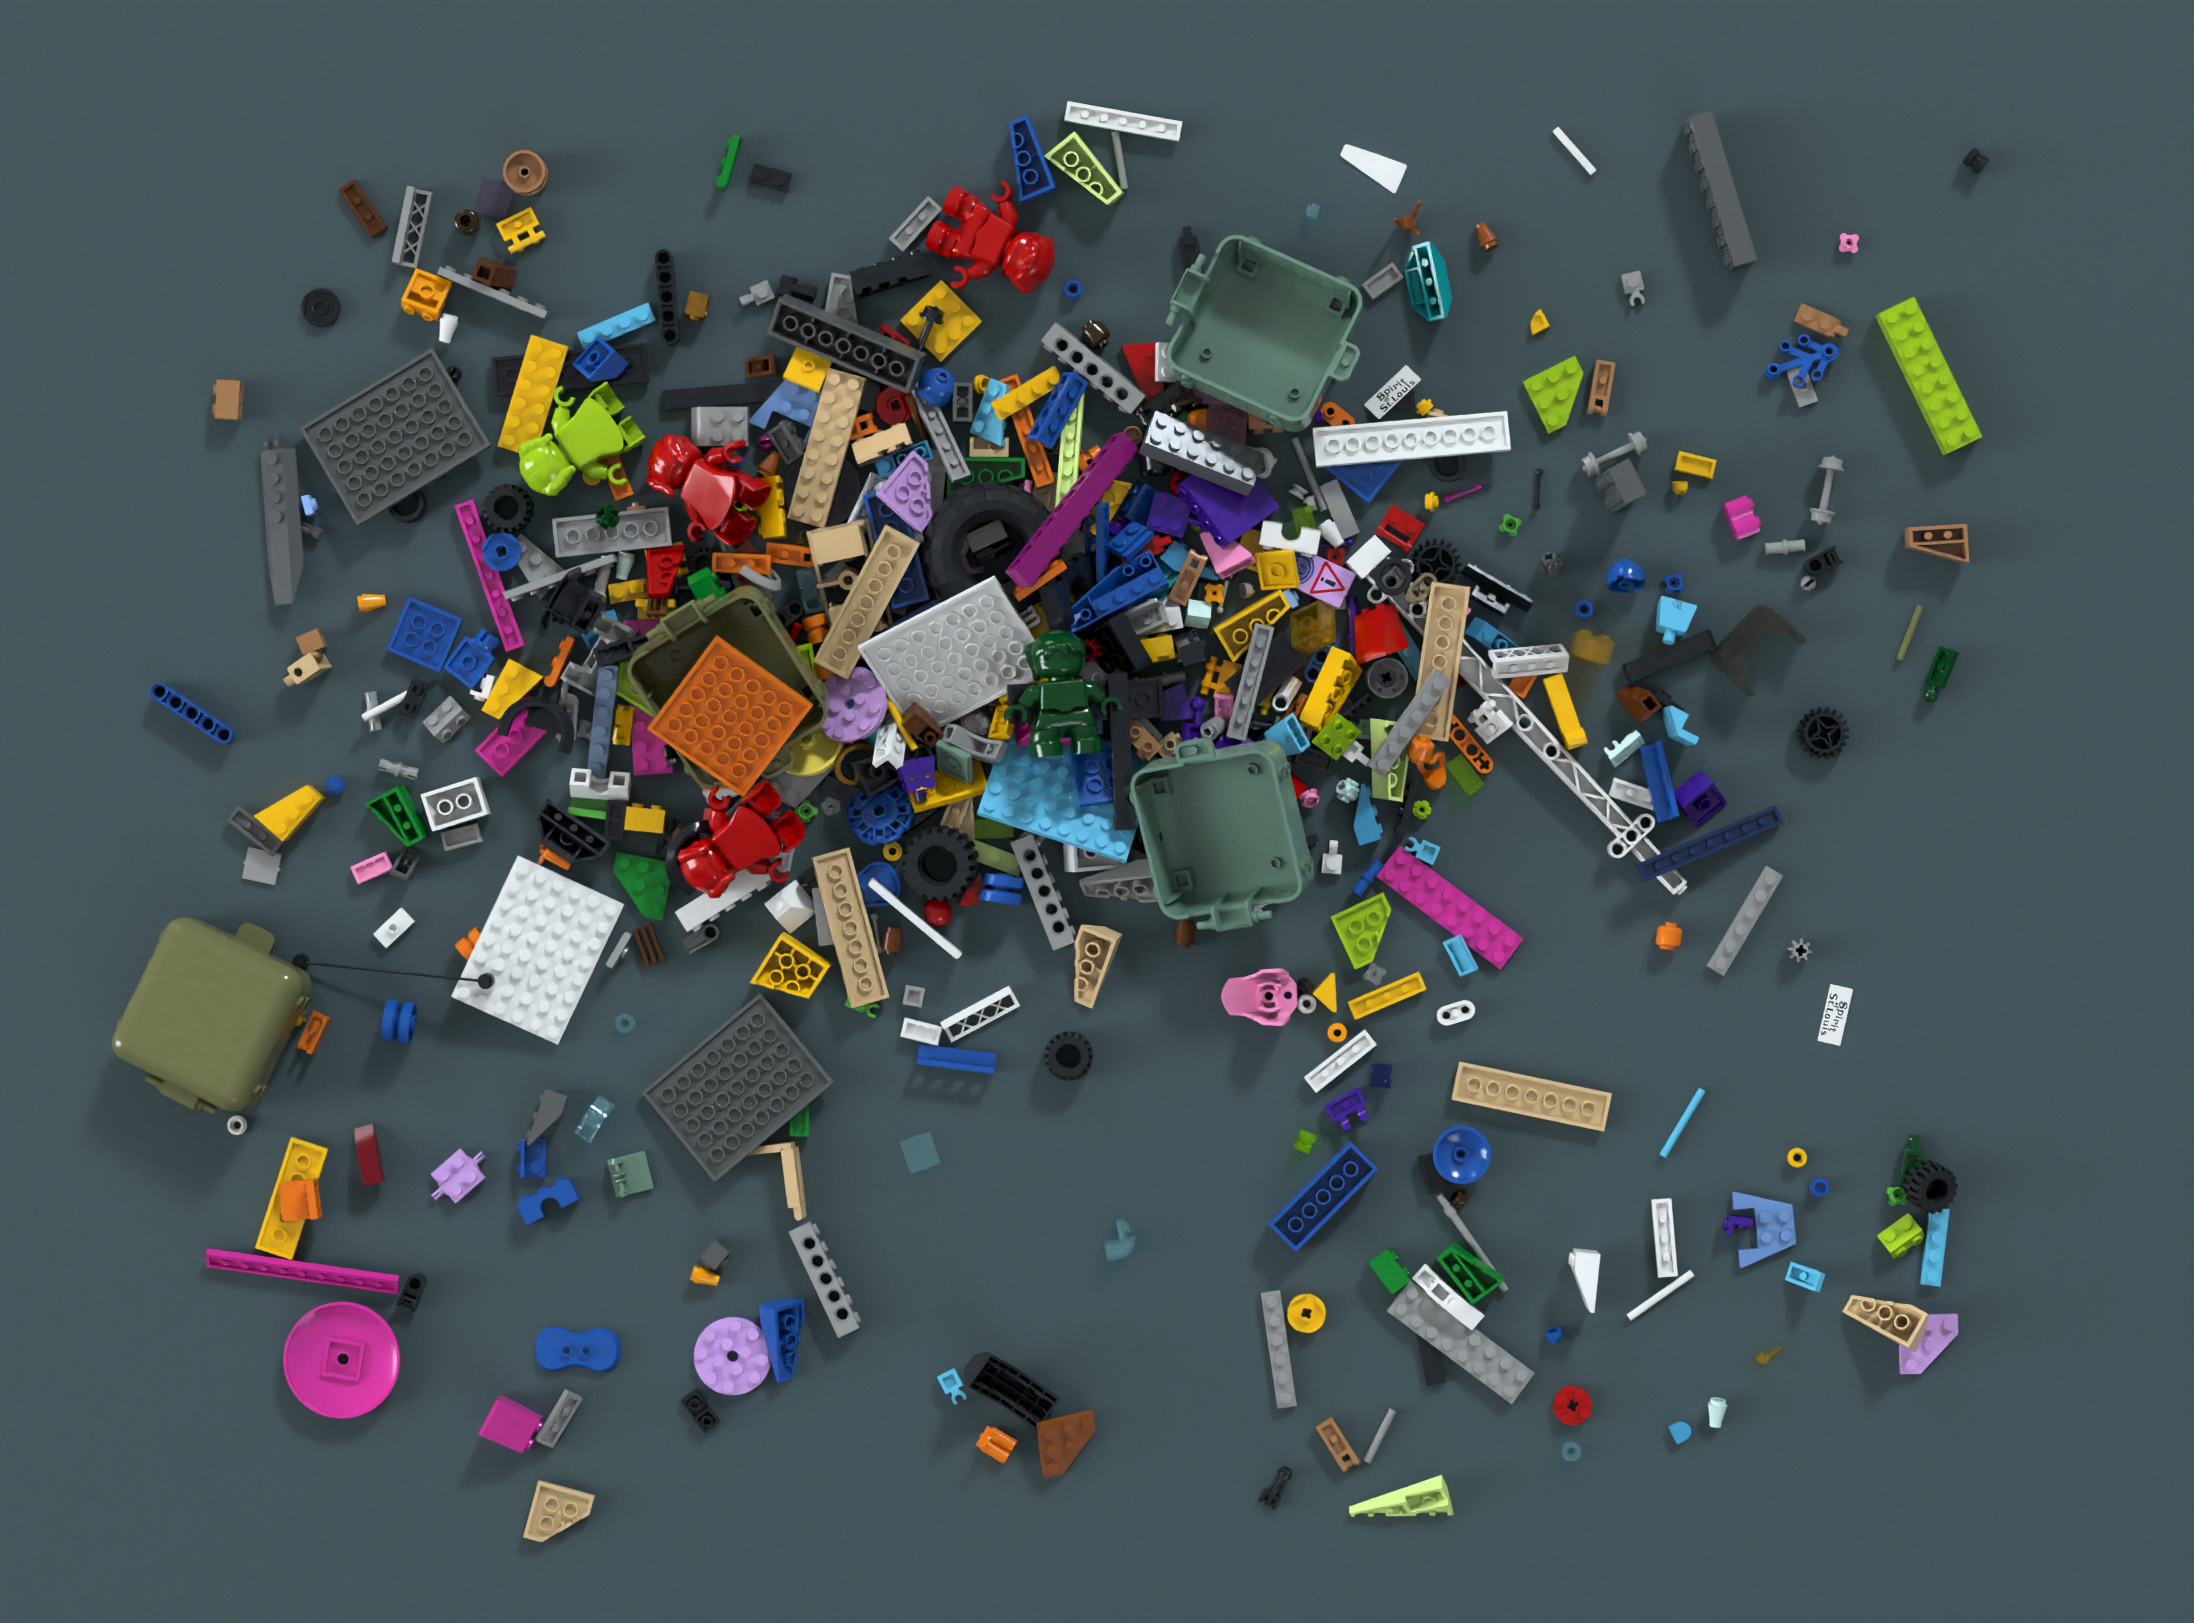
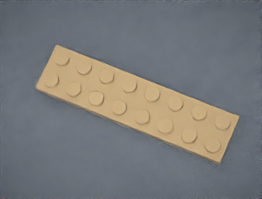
(826, 448)
(866, 601)
(1442, 652)
(850, 927)
(1531, 1096)

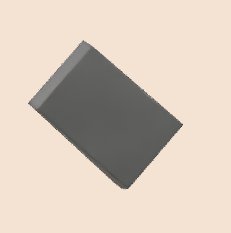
(406, 863)

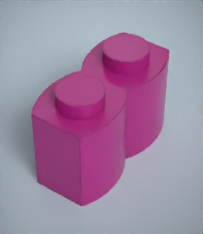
(1741, 517)

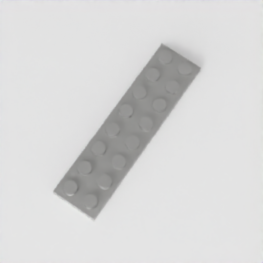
(1458, 1342)

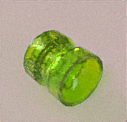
(1305, 1141)

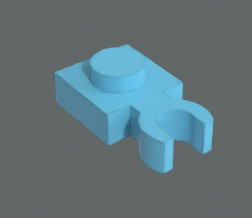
(1425, 851)
(951, 1382)

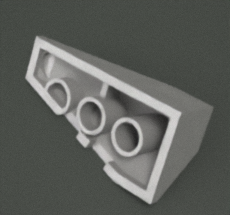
(1125, 881)

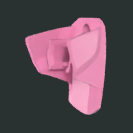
(1247, 996)

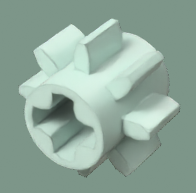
(1347, 790)

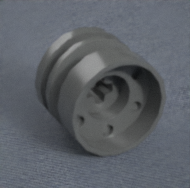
(1397, 674)

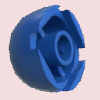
(936, 387)
(1624, 576)

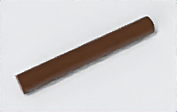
(917, 419)

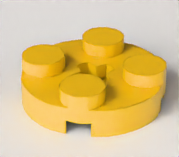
(1296, 1308)

